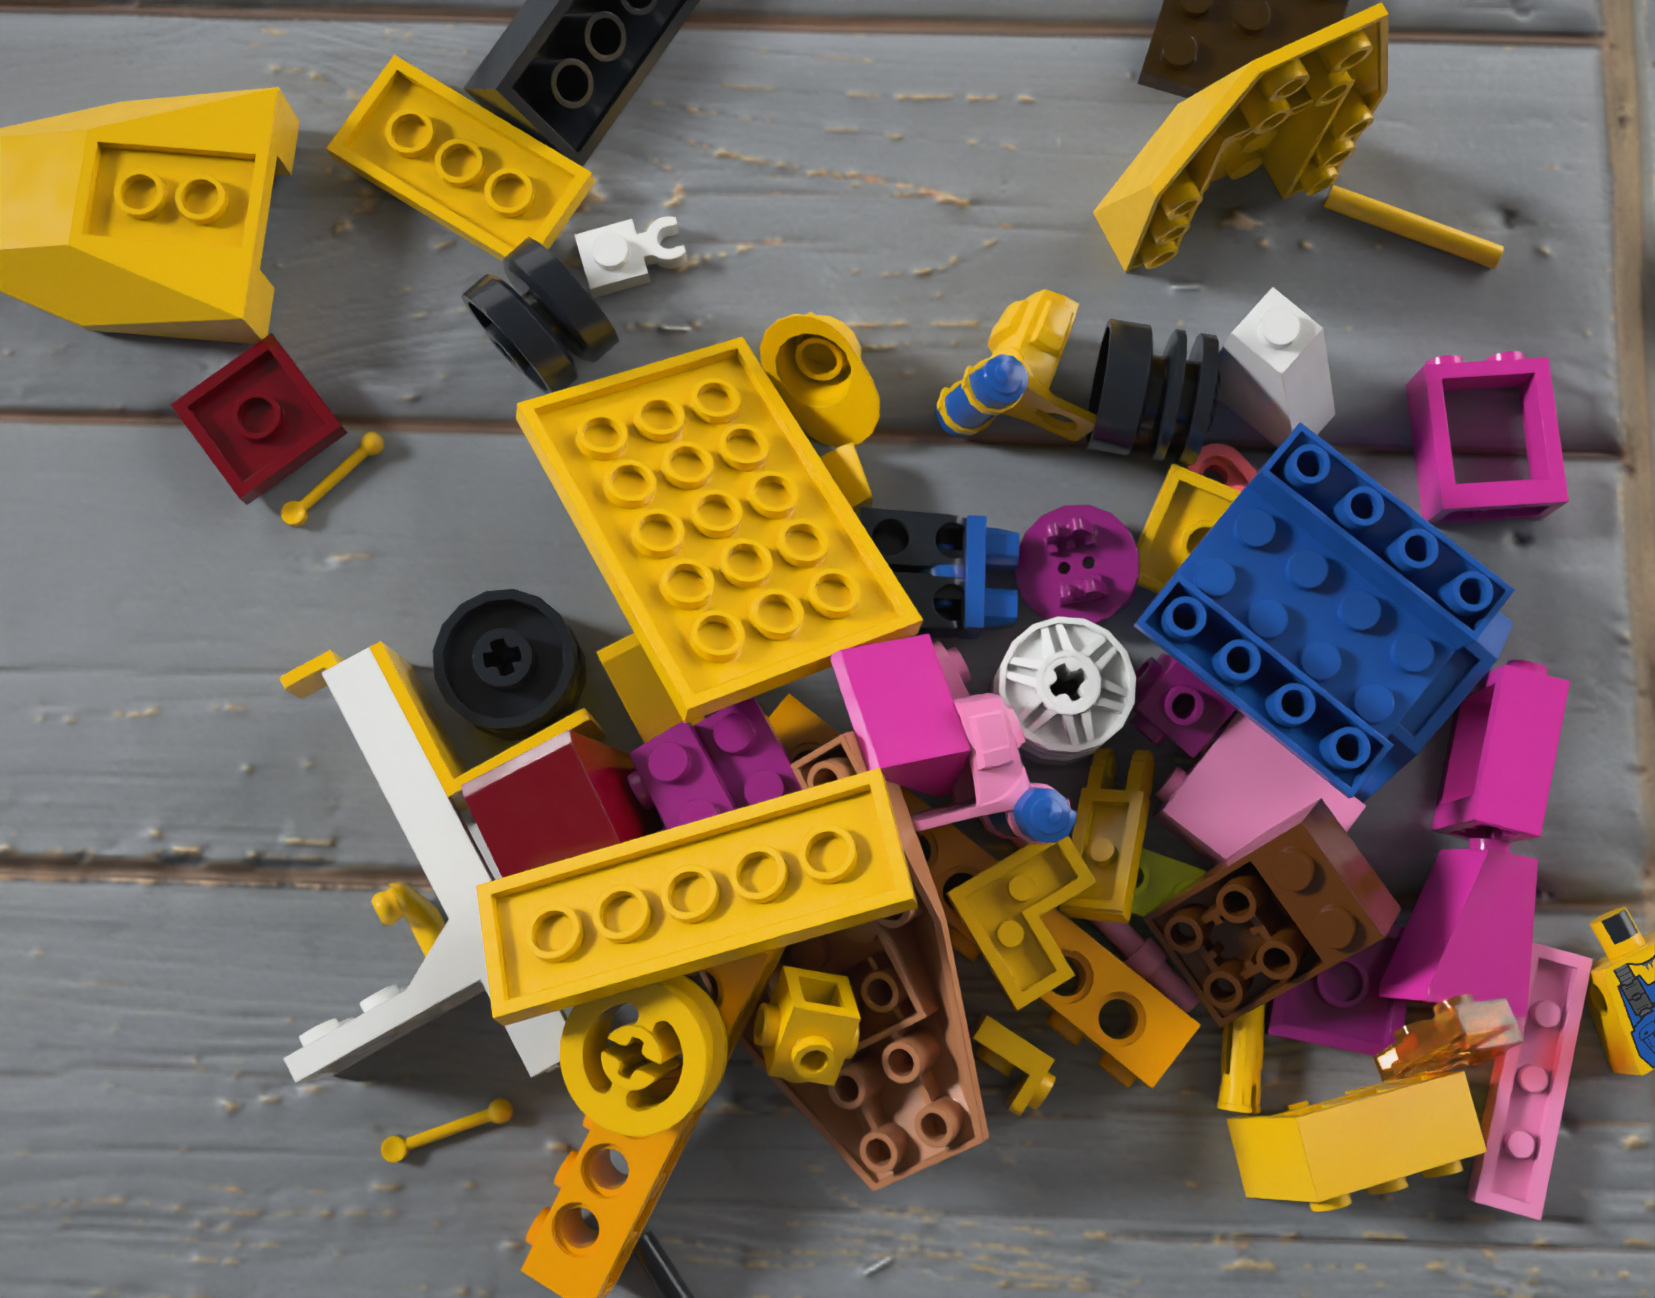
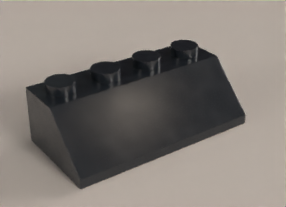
(574, 66)

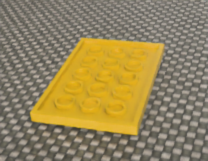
(715, 525)

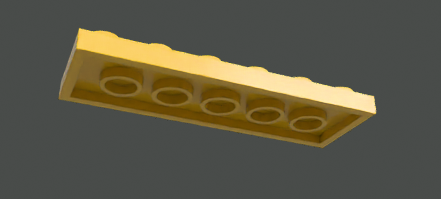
(693, 897)

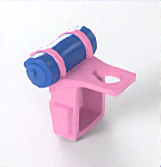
(996, 782)

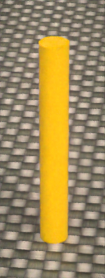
(1413, 226)

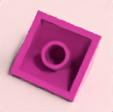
(903, 713)

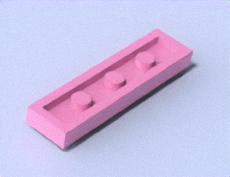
(1531, 1088)

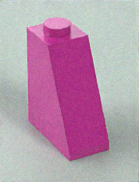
(1469, 930)

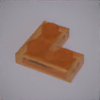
(1457, 1038)

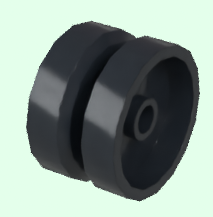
(541, 317)
(479, 644)

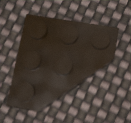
(1212, 38)

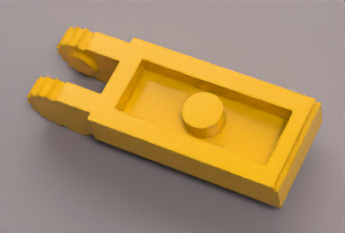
(1111, 836)

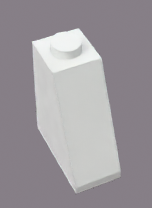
(1277, 370)

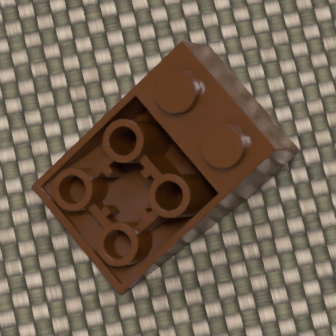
(1274, 914)

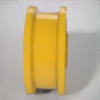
(615, 1081)

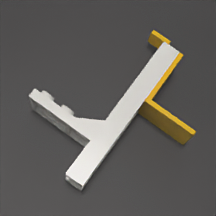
(423, 786)

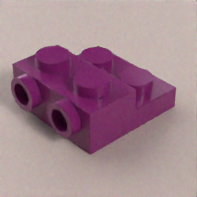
(712, 766)

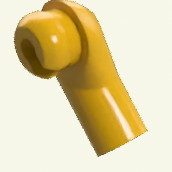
(418, 911)

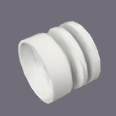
(1056, 727)

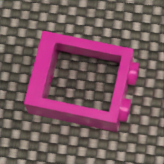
(1448, 502)
(1502, 755)

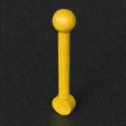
(296, 513)
(397, 1147)

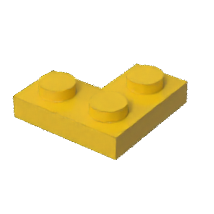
(1005, 910)

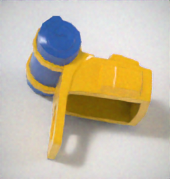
(1018, 374)

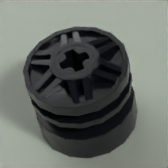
(1153, 392)

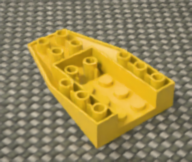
(1285, 110)
(147, 213)

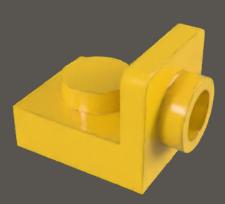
(1005, 1051)

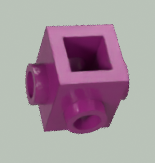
(1176, 705)

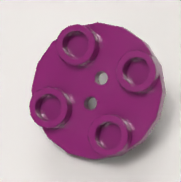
(1070, 538)

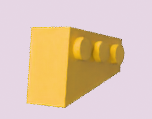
(1358, 1141)

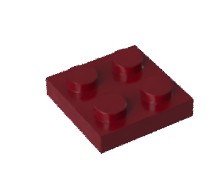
(258, 419)

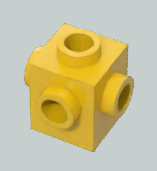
(808, 1026)

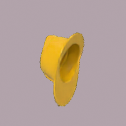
(821, 377)

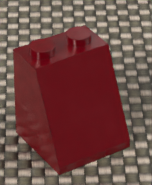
(557, 803)

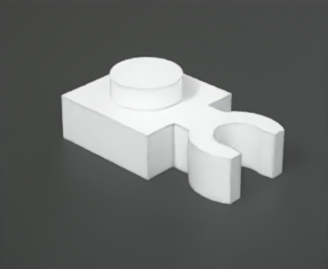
(618, 256)

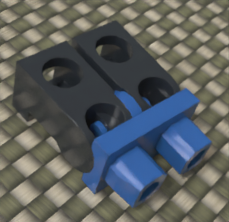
(944, 566)

